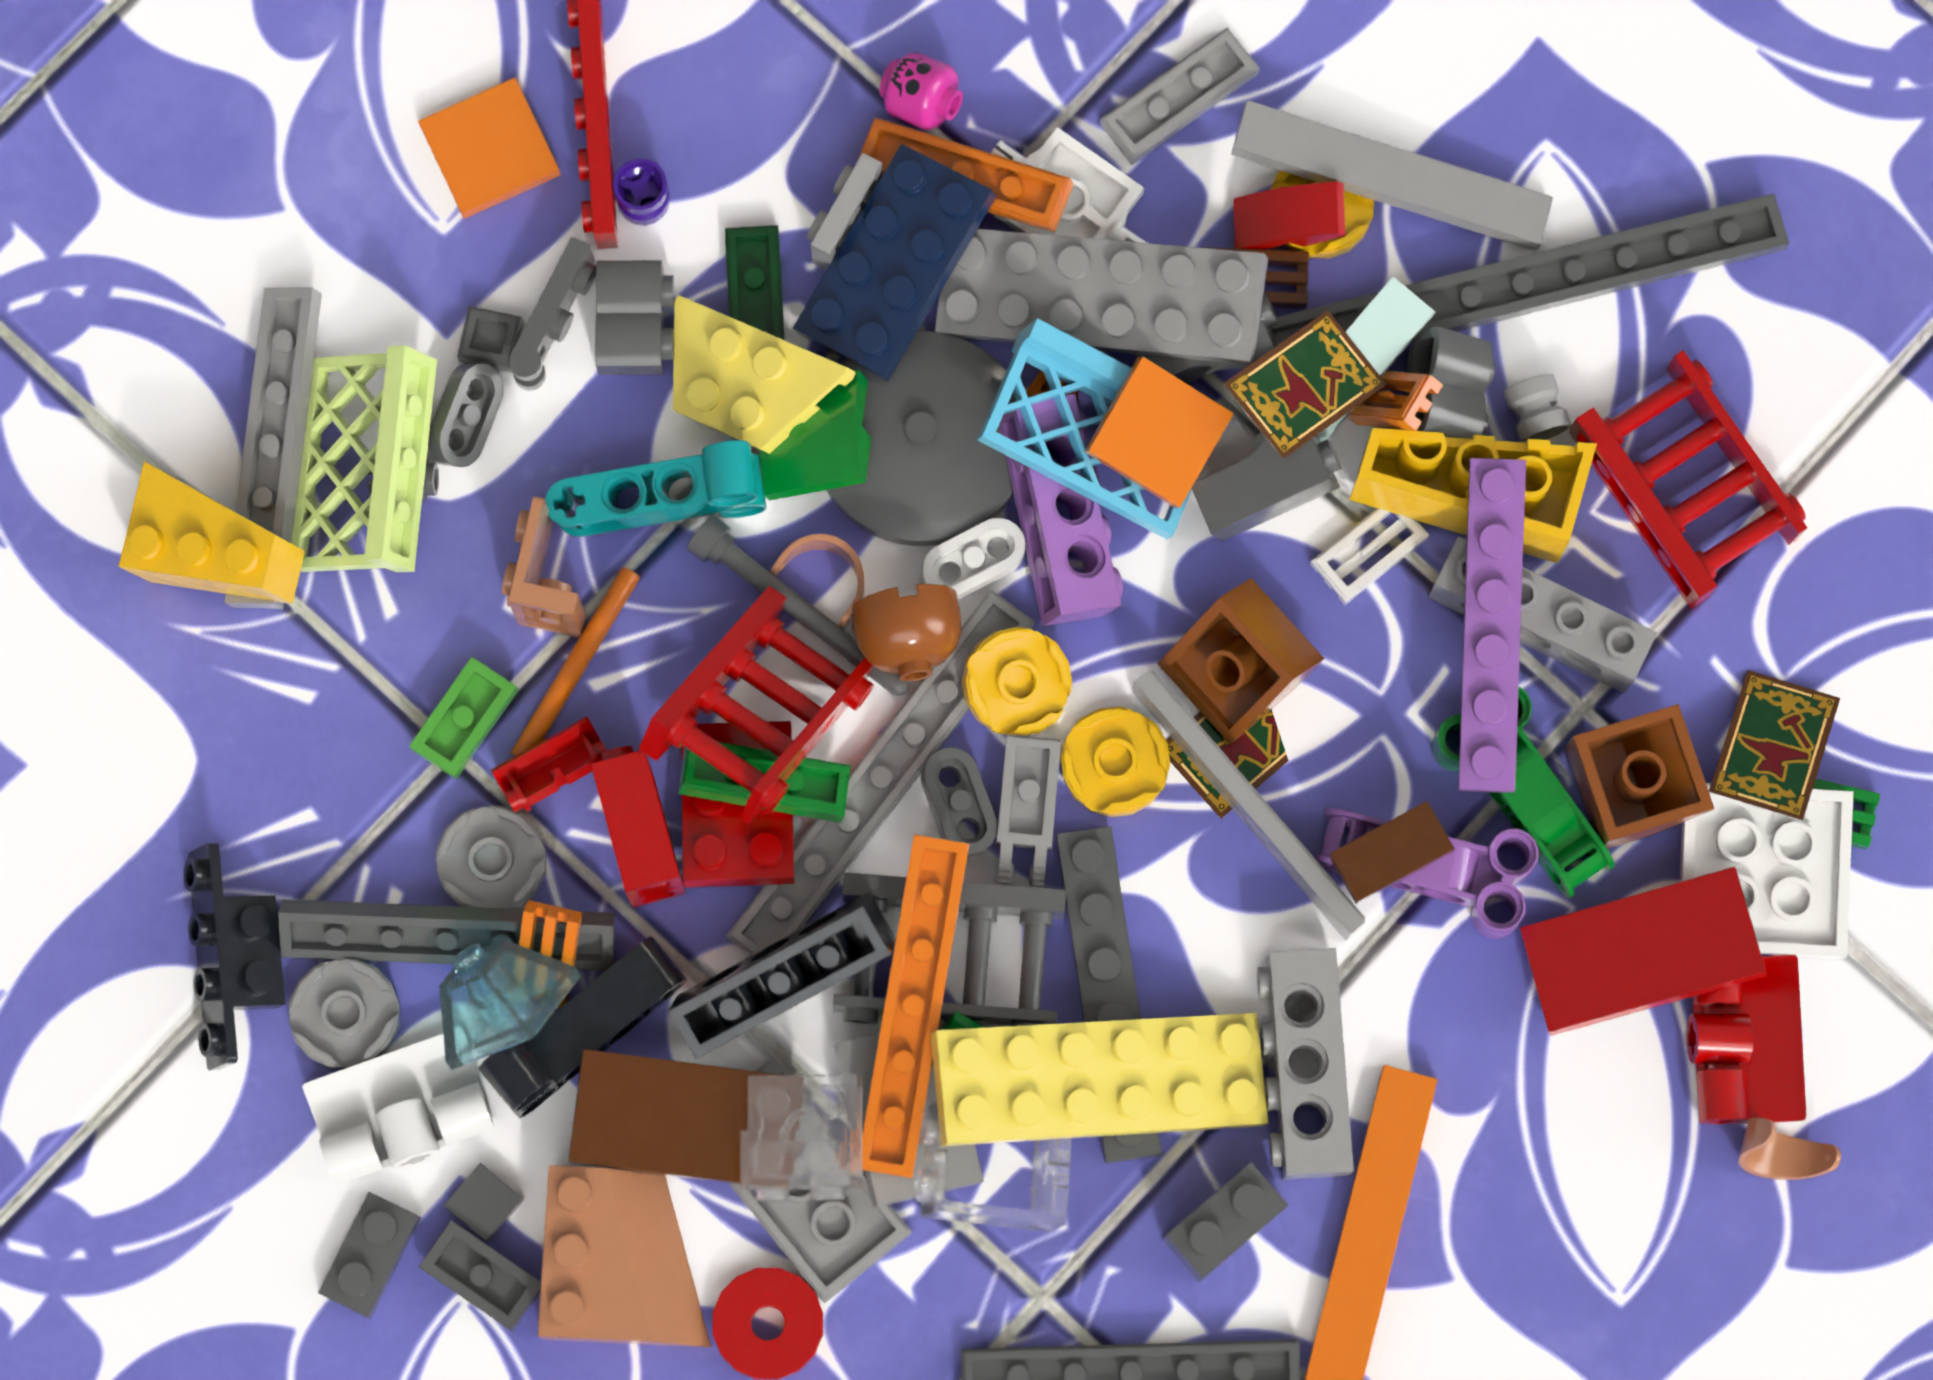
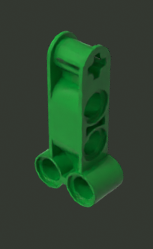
(1540, 808)

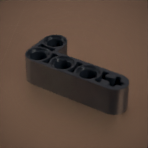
(590, 1020)

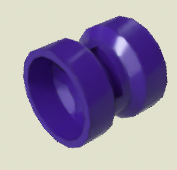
(641, 180)

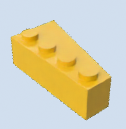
(1429, 481)

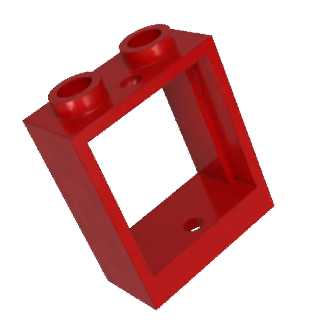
(637, 826)

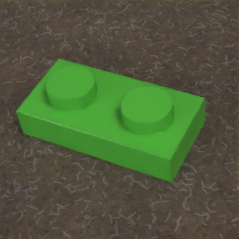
(463, 718)

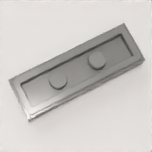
(1179, 96)

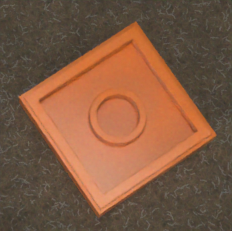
(489, 148)
(1158, 432)

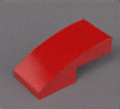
(1289, 215)

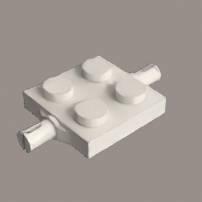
(1099, 195)

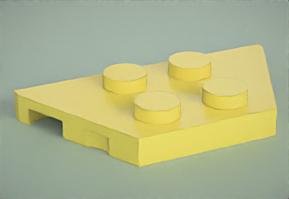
(745, 377)

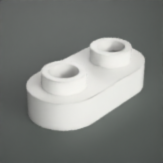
(970, 556)

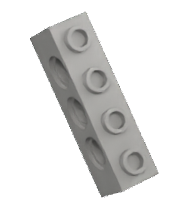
(1561, 624)
(1316, 977)

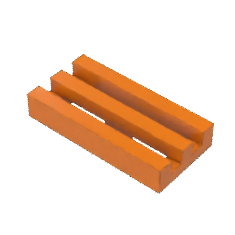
(1397, 411)
(552, 915)

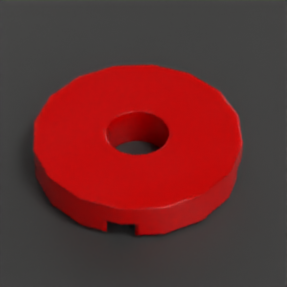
(734, 1317)

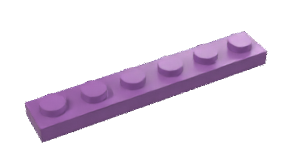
(1492, 625)

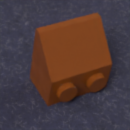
(1240, 660)
(1638, 776)

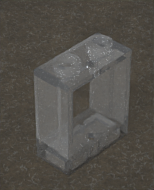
(1048, 1185)

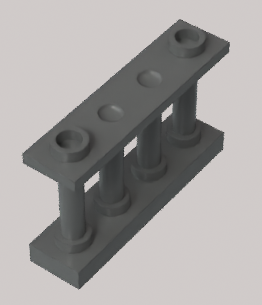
(980, 906)

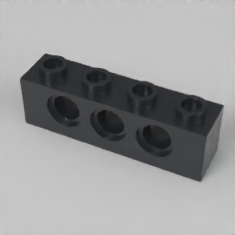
(782, 975)

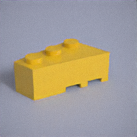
(203, 545)

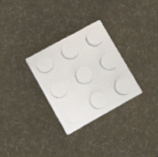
(1787, 867)

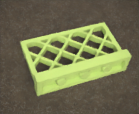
(395, 460)

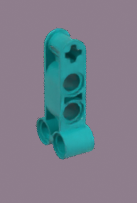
(723, 479)

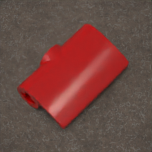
(1750, 1048)

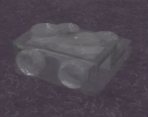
(802, 1136)

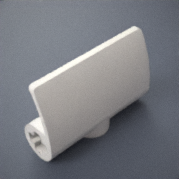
(395, 1110)

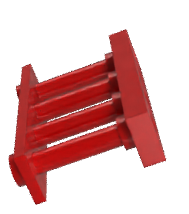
(1663, 526)
(734, 659)

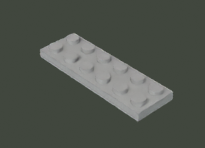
(1108, 294)

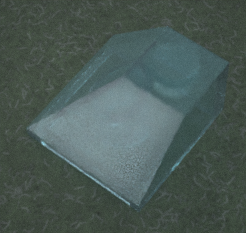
(498, 998)

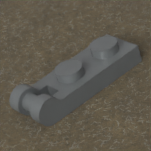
(551, 314)

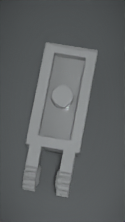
(1027, 803)

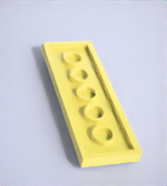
(1098, 1078)

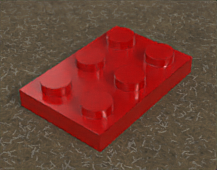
(722, 847)

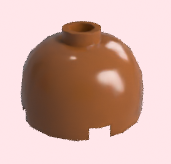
(908, 631)

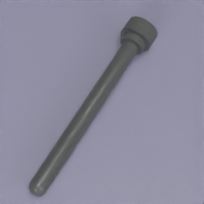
(716, 544)

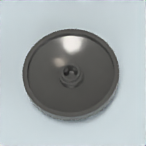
(924, 459)

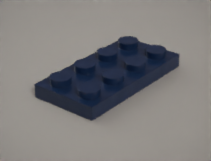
(894, 262)

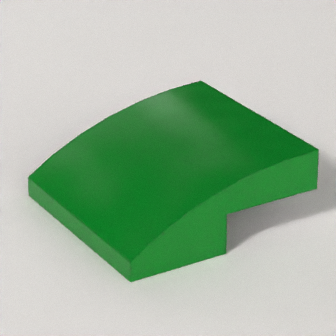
(825, 450)

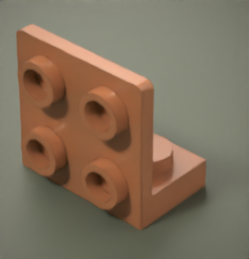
(536, 601)

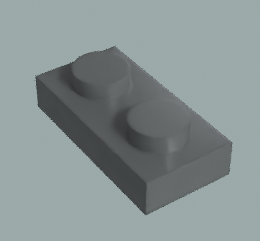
(369, 1255)
(481, 1276)

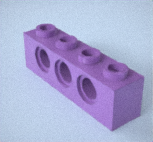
(1059, 589)

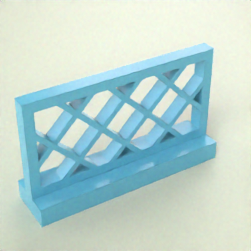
(1084, 370)

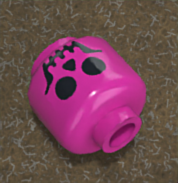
(921, 91)

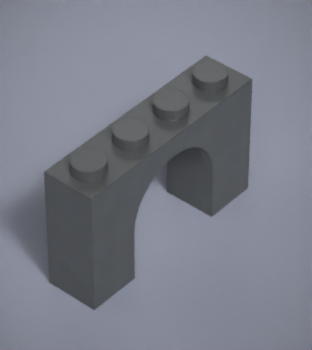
(1264, 481)

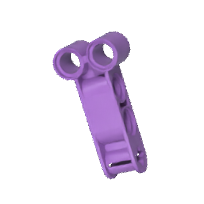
(1462, 877)

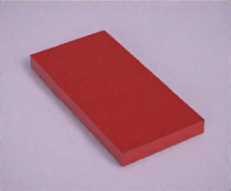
(1643, 951)

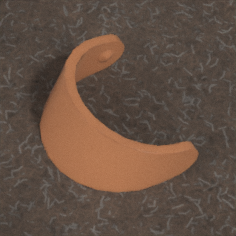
(828, 543)
(1783, 1156)

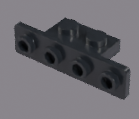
(235, 955)

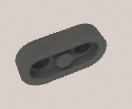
(465, 417)
(959, 803)

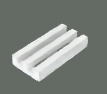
(1334, 578)

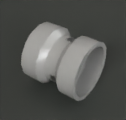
(1535, 404)

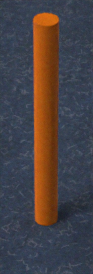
(577, 660)

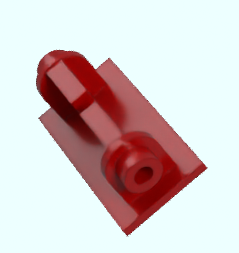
(549, 765)

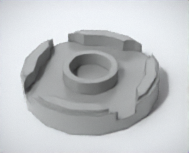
(491, 858)
(344, 1013)

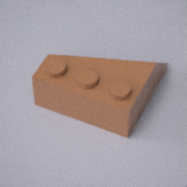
(615, 1262)

